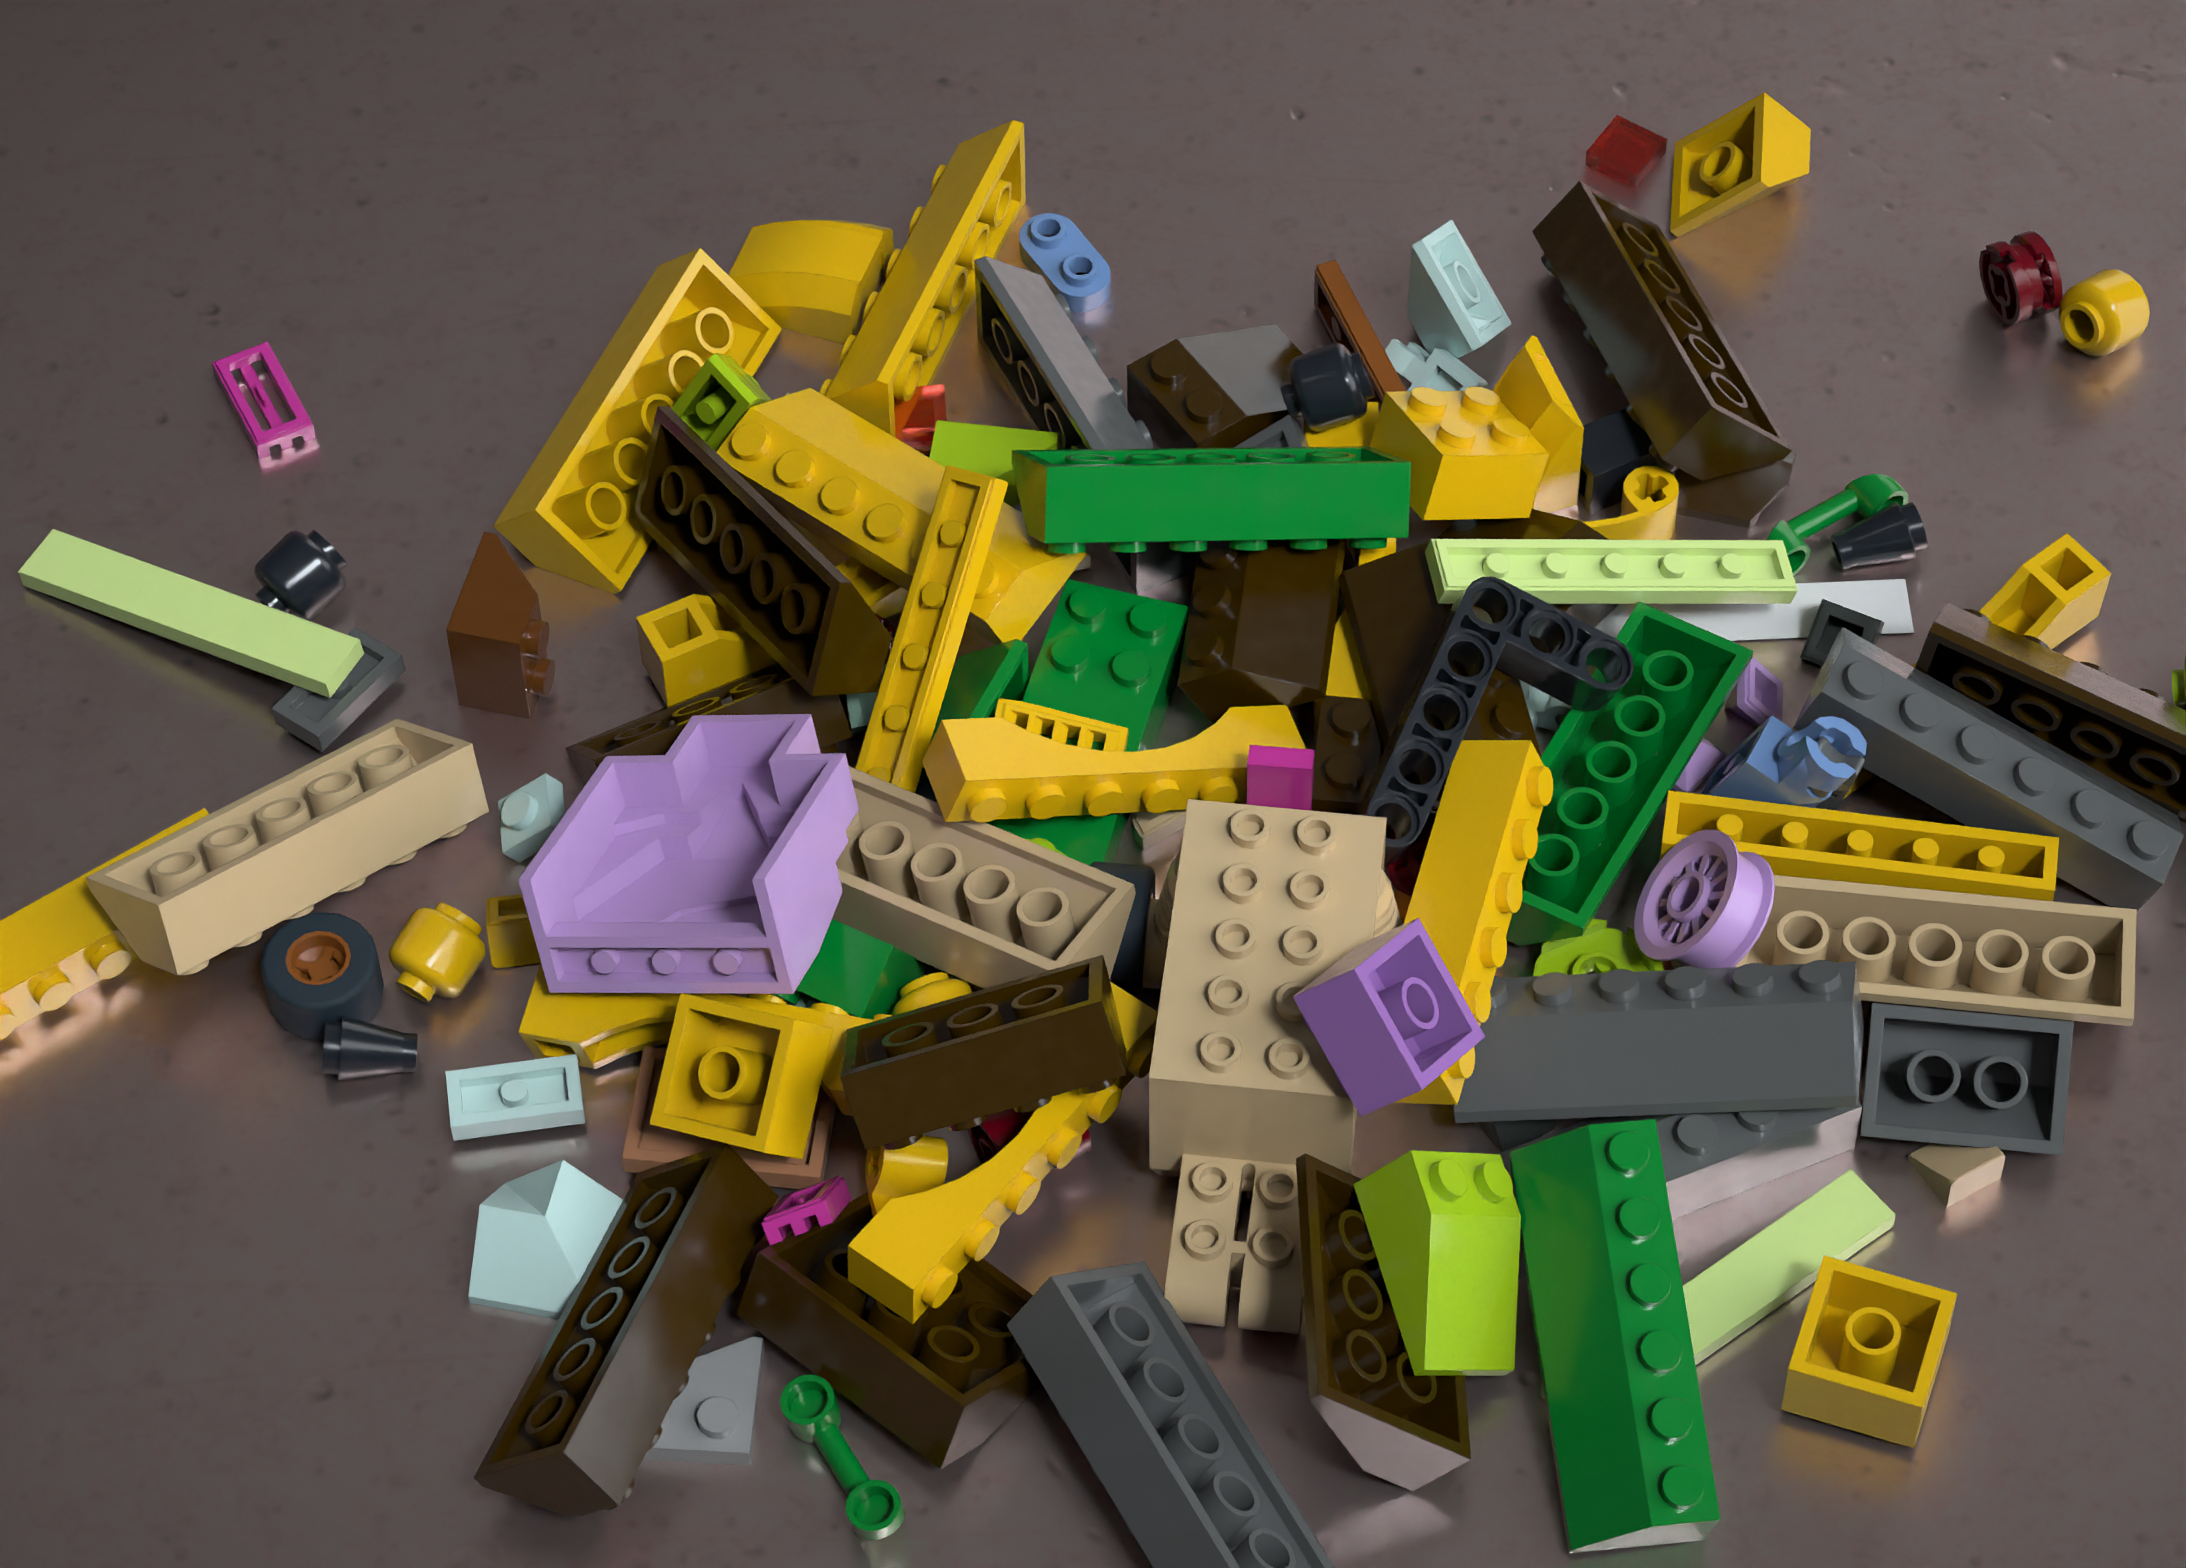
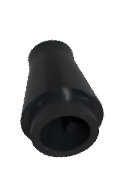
(1883, 537)
(366, 1049)

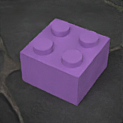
(1389, 1017)

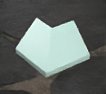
(1450, 296)
(538, 1239)

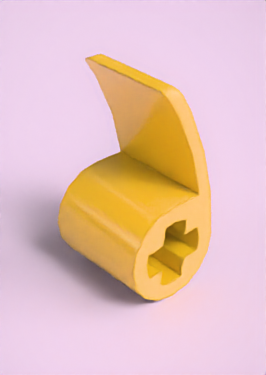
(1646, 507)
(905, 1170)

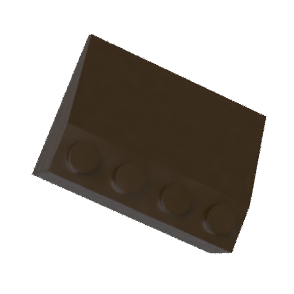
(1356, 1357)
(927, 1382)

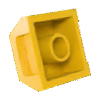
(814, 273)
(1540, 402)

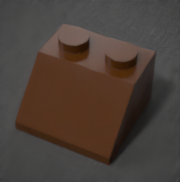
(499, 636)

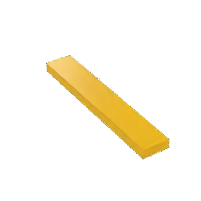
(931, 626)

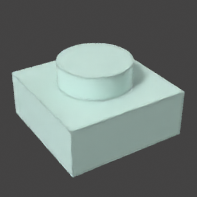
(530, 816)

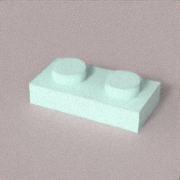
(515, 1097)

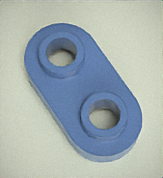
(1058, 251)

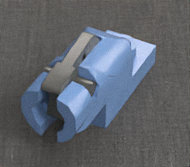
(1792, 766)

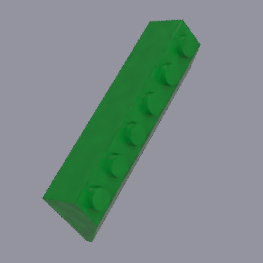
(1212, 496)
(1617, 769)
(1614, 1339)

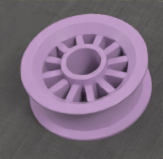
(1704, 903)

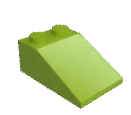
(1448, 1258)

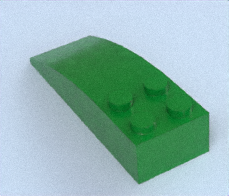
(1110, 662)

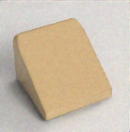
(1956, 1169)

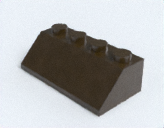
(1260, 626)
(1394, 627)
(758, 693)
(983, 1054)

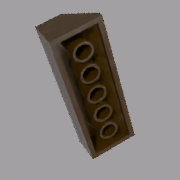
(1657, 338)
(757, 564)
(2063, 701)
(629, 1335)

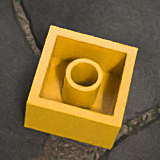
(1463, 453)
(741, 1076)
(1868, 1351)

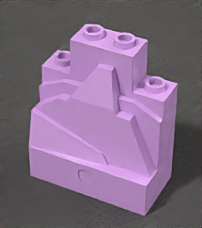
(696, 864)

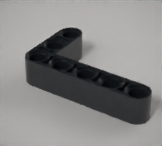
(1455, 697)

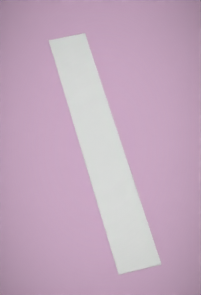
(1736, 622)

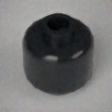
(1327, 387)
(300, 575)

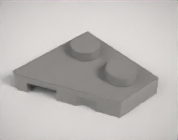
(716, 1410)

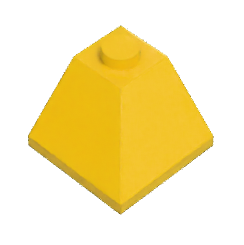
(1736, 162)

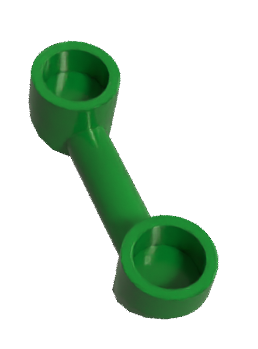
(1862, 495)
(815, 1418)

